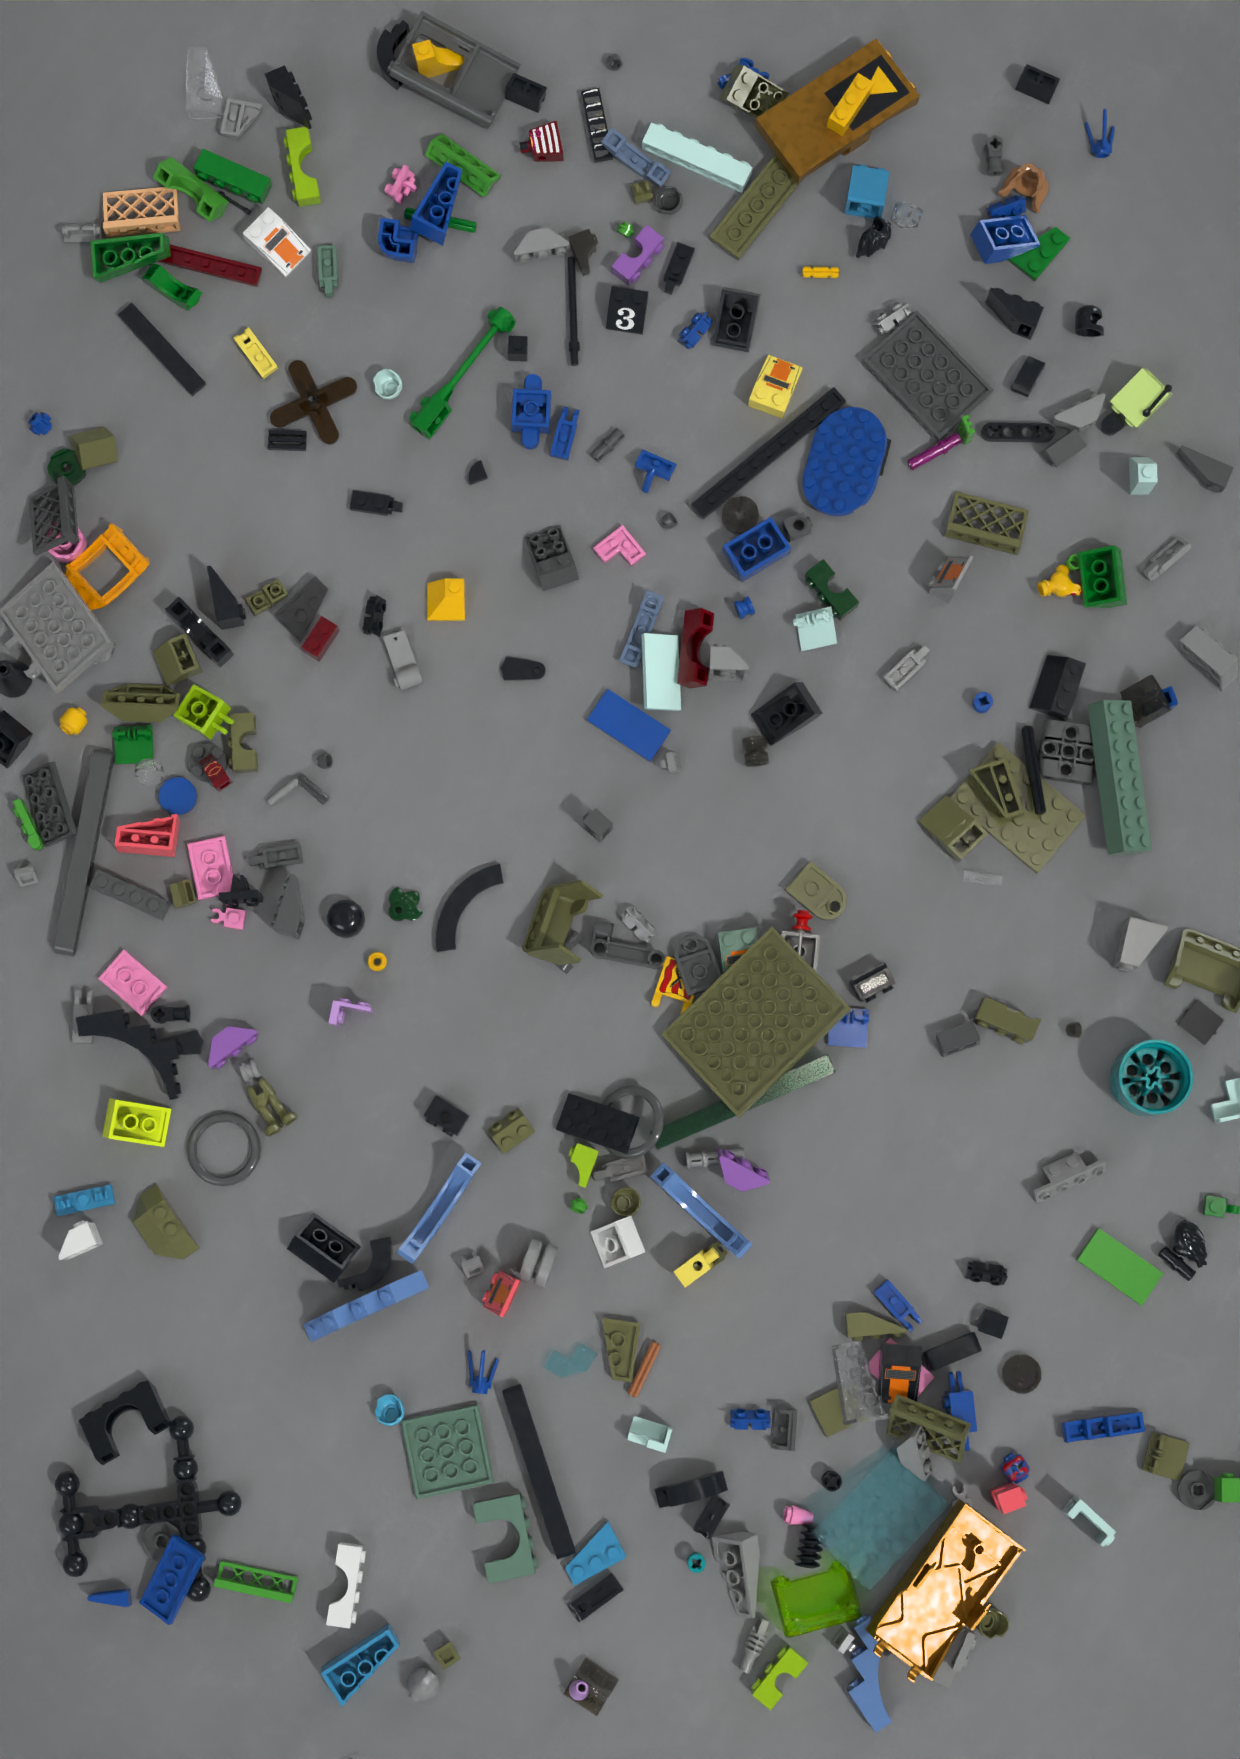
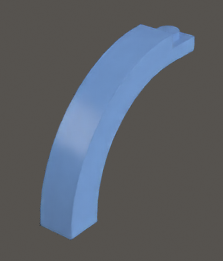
(440, 1208)
(701, 1211)

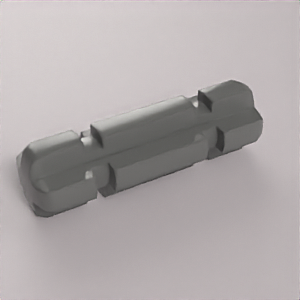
(314, 790)

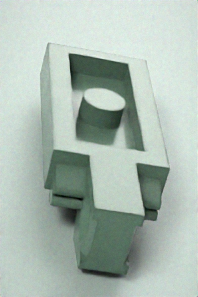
(328, 268)

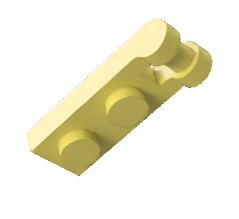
(256, 353)

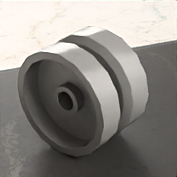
(535, 1262)

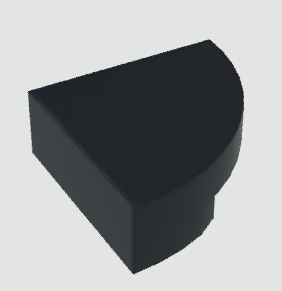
(477, 473)

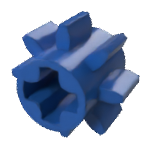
(40, 423)

